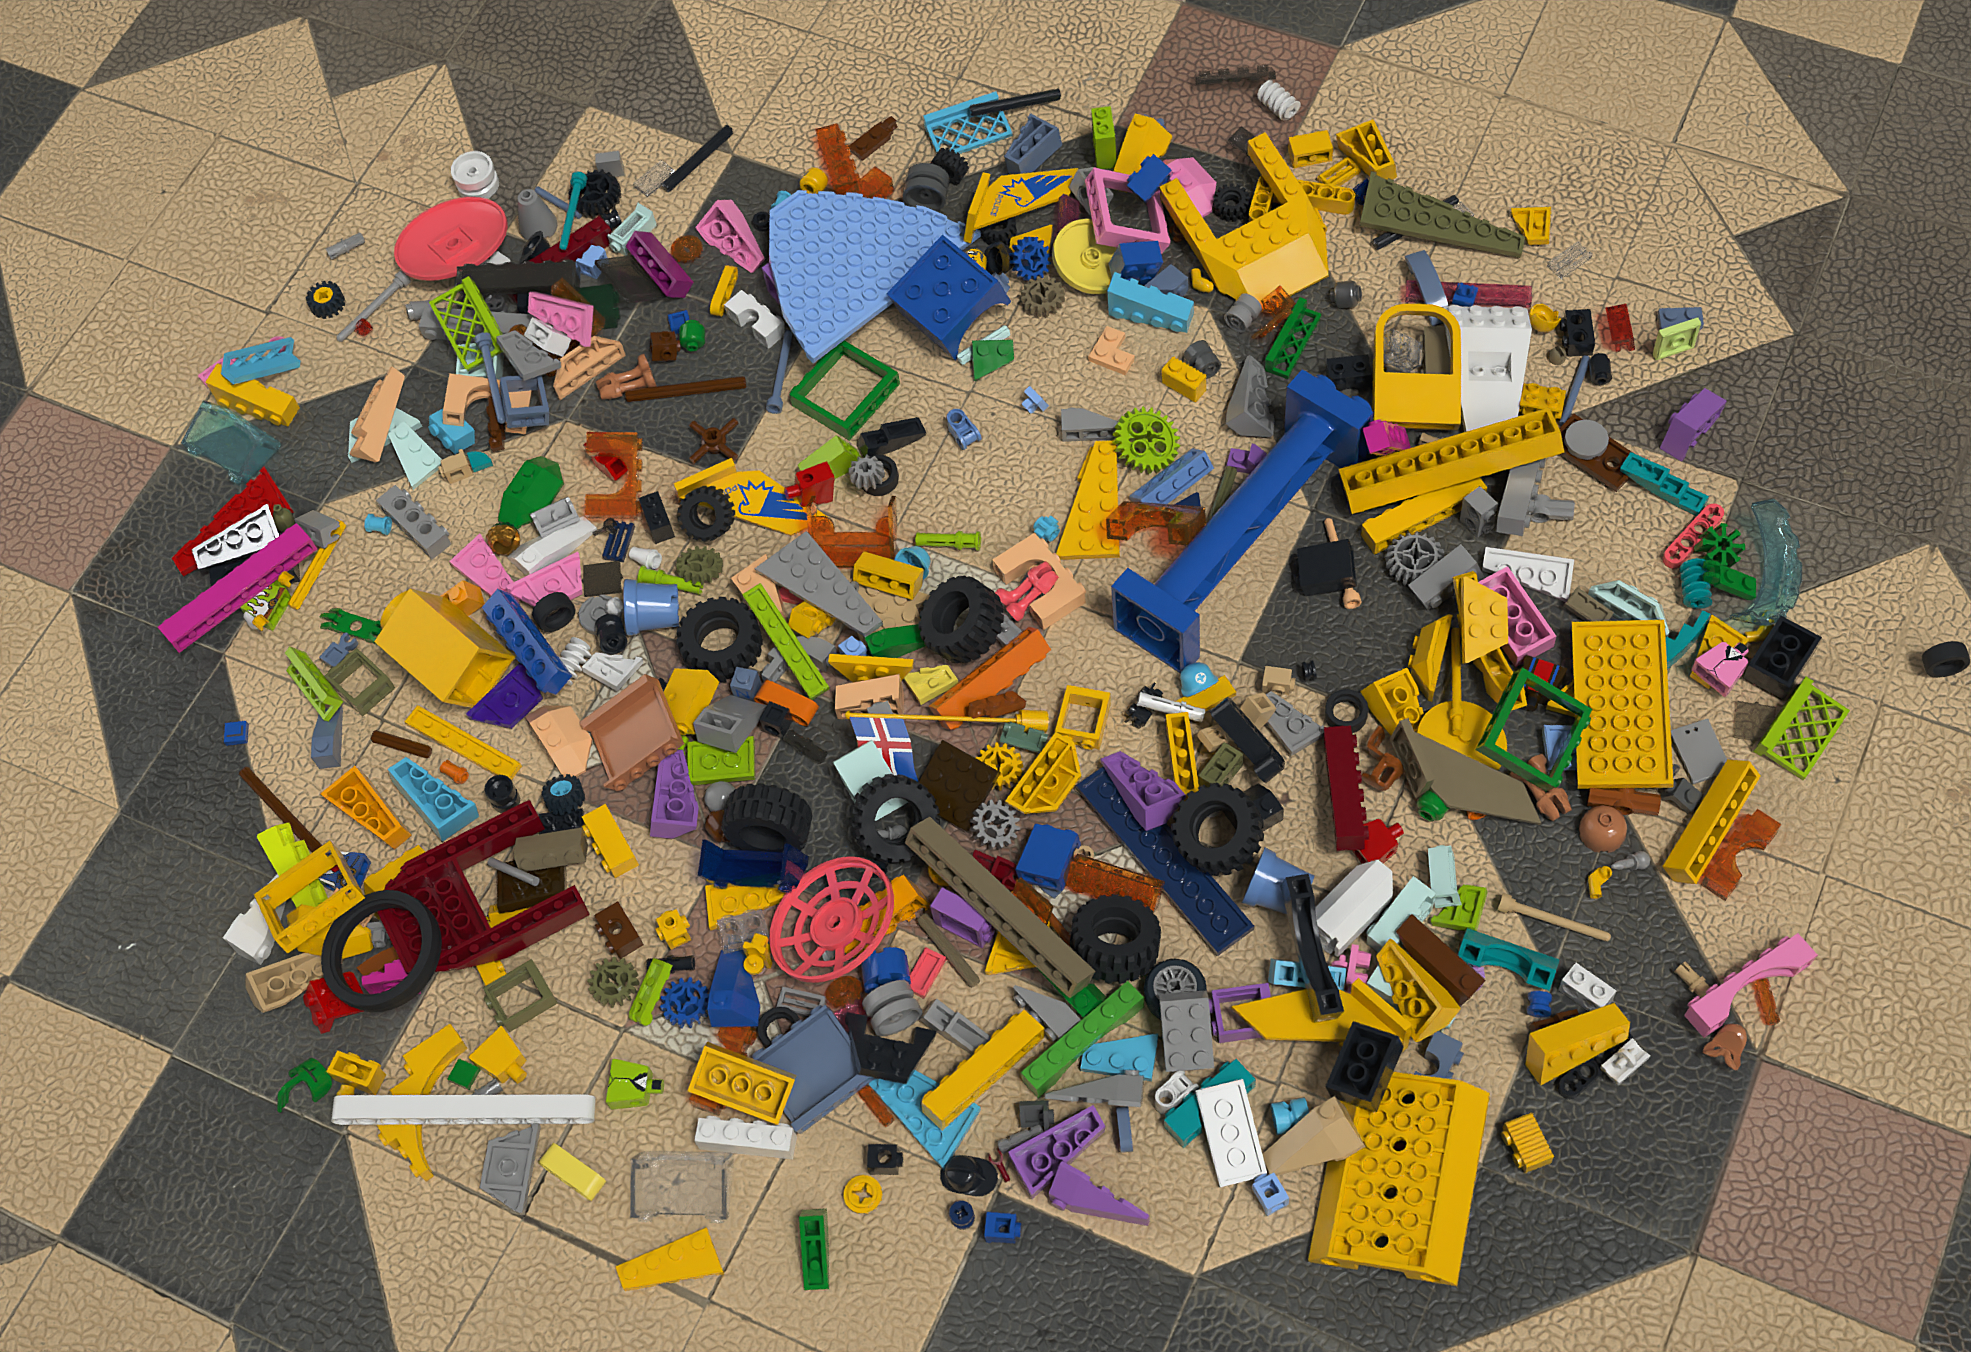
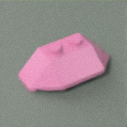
(1195, 181)

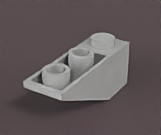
(1050, 1013)

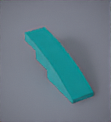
(1663, 484)
(1686, 638)

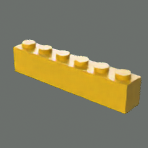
(1416, 514)
(1711, 821)
(982, 1070)

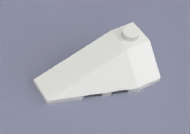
(551, 548)
(250, 933)

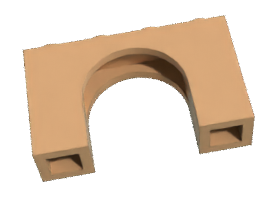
(465, 389)
(1065, 594)

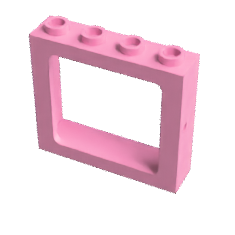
(1111, 234)

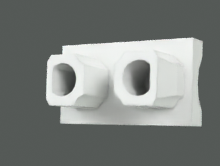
(1625, 1062)

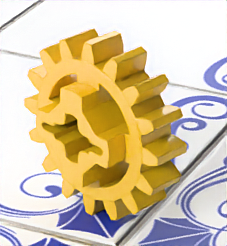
(1009, 766)

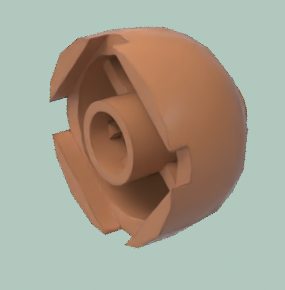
(1603, 829)

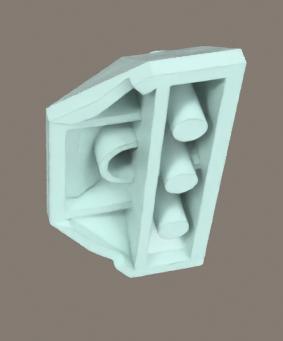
(1628, 602)

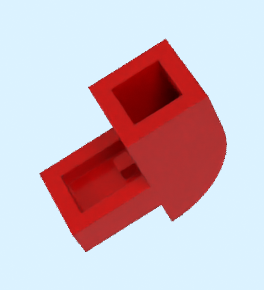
(610, 466)

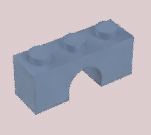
(1444, 1053)

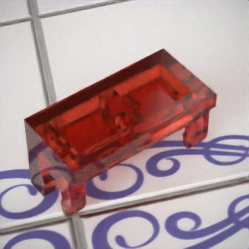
(1620, 327)

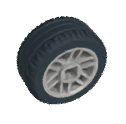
(1171, 977)

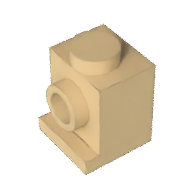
(455, 467)
(1278, 681)

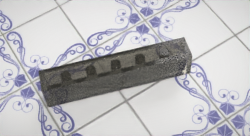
(519, 278)

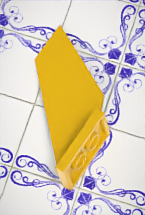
(1291, 1016)

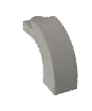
(815, 647)

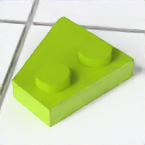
(1464, 915)

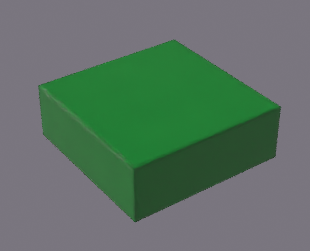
(463, 1074)

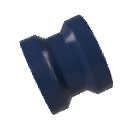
(961, 1220)

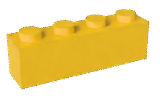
(1182, 752)

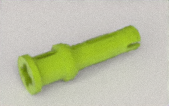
(959, 540)
(660, 577)

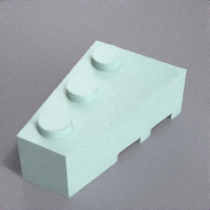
(1413, 899)

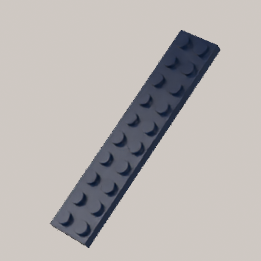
(1190, 890)

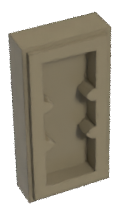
(1587, 607)

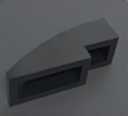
(891, 437)

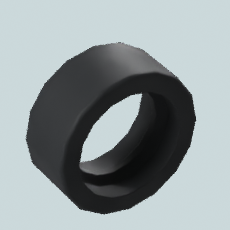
(891, 483)
(547, 605)
(1946, 659)
(1351, 696)
(770, 1016)

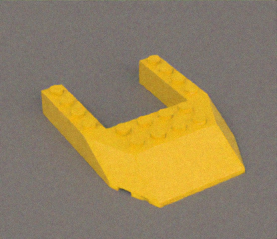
(1271, 251)

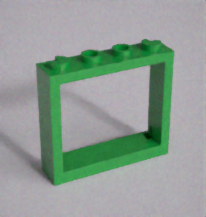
(864, 410)
(1487, 742)

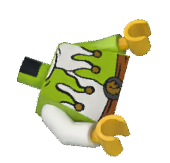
(268, 605)

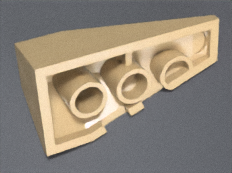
(282, 981)
(1317, 1138)

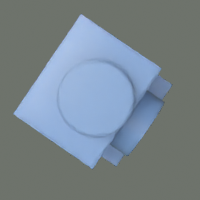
(587, 262)
(852, 647)
(1270, 1183)

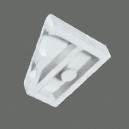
(611, 669)

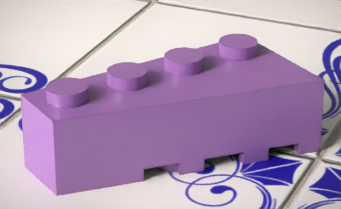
(1041, 1156)

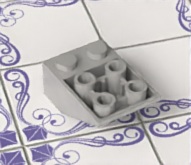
(728, 722)

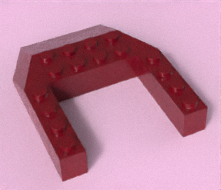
(443, 888)

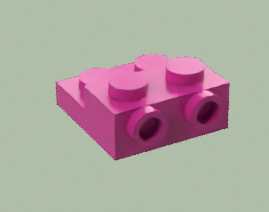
(379, 982)

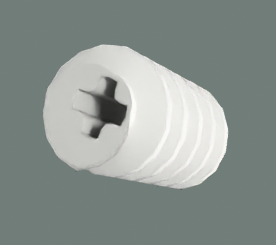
(1278, 100)
(574, 655)

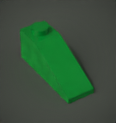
(894, 641)
(815, 1248)

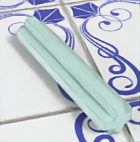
(999, 334)

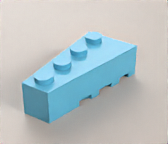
(1148, 305)
(436, 803)

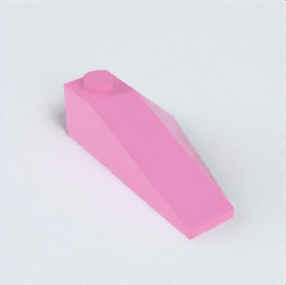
(728, 231)

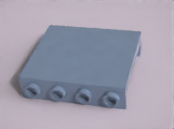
(824, 1066)

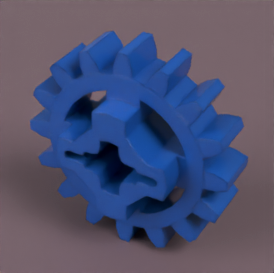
(1031, 258)
(679, 995)

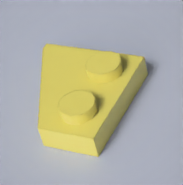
(930, 682)

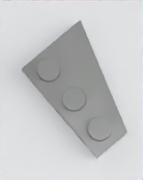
(525, 357)
(1291, 726)

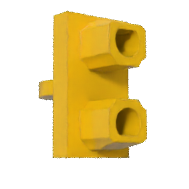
(757, 954)

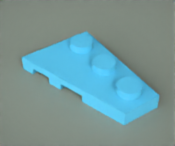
(1117, 1055)

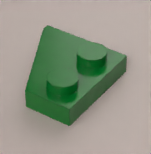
(990, 356)

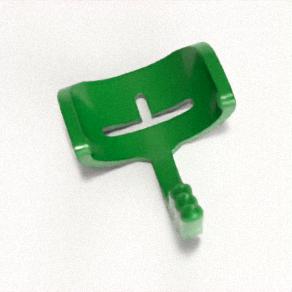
(318, 1088)

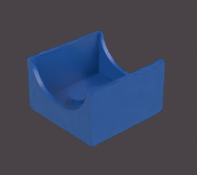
(946, 294)

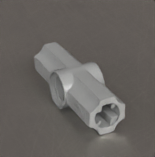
(1551, 509)

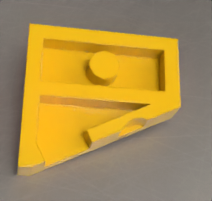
(1533, 223)

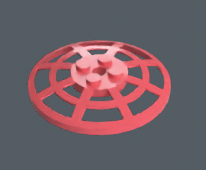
(823, 920)

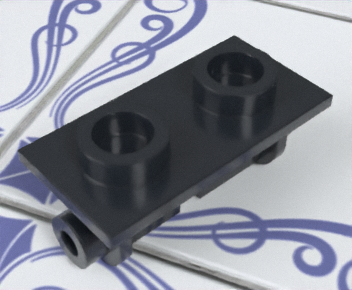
(1140, 714)

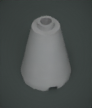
(534, 215)

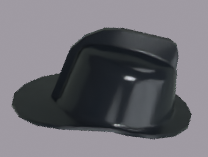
(534, 247)
(998, 258)
(969, 1176)

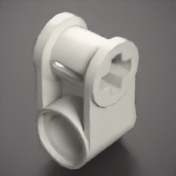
(1176, 1089)

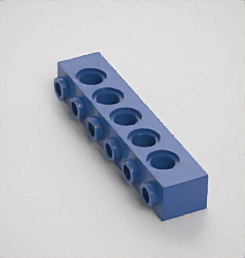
(526, 642)

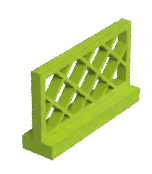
(481, 311)
(1789, 713)

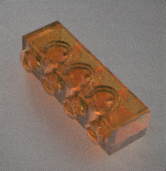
(837, 158)

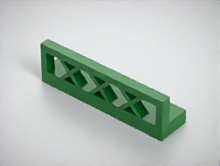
(1287, 333)

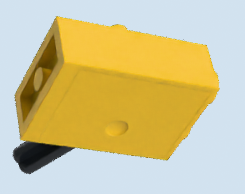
(688, 695)

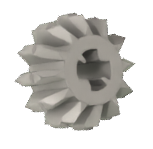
(866, 472)

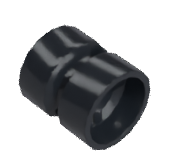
(611, 634)
(502, 793)

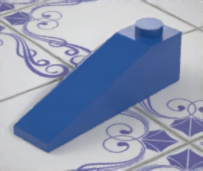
(733, 994)

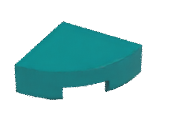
(479, 460)

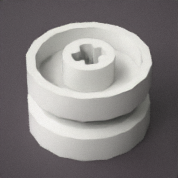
(475, 175)

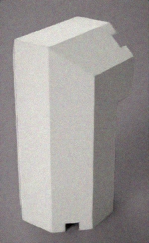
(1354, 905)

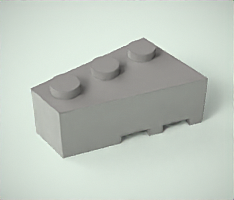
(1437, 583)

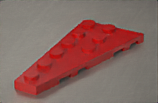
(256, 494)

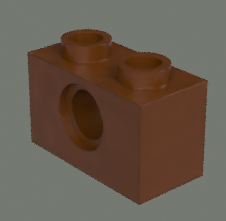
(614, 918)

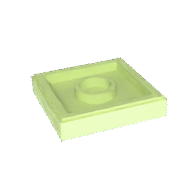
(1676, 338)

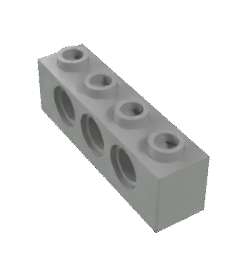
(414, 522)

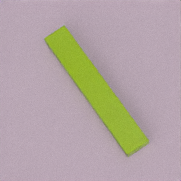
(786, 641)

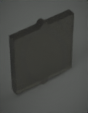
(602, 578)
(1753, 720)

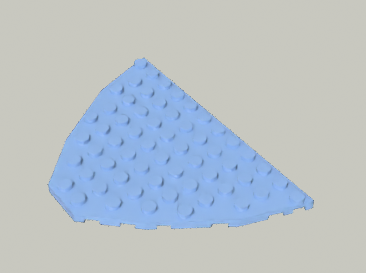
(842, 257)

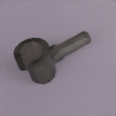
(608, 526)

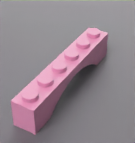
(1785, 960)

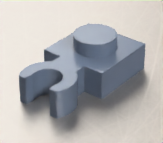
(336, 652)

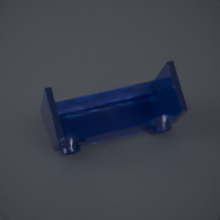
(752, 867)

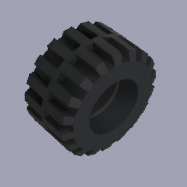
(691, 520)

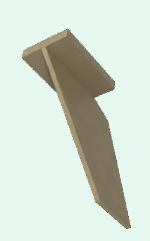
(1459, 779)

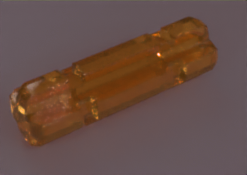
(1767, 1001)
(876, 1106)

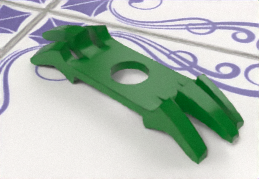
(344, 623)

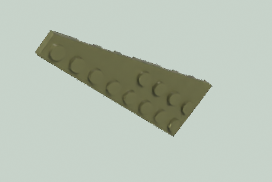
(1411, 214)

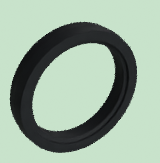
(412, 983)

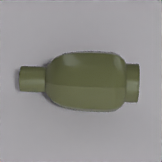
(282, 518)

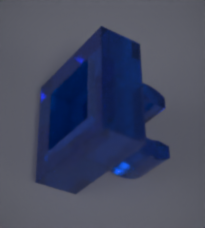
(1360, 190)

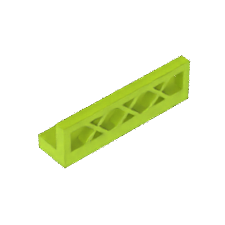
(317, 683)

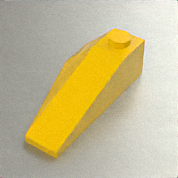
(1394, 700)
(1416, 992)

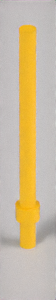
(1456, 712)

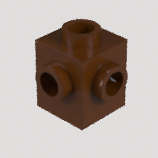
(663, 346)

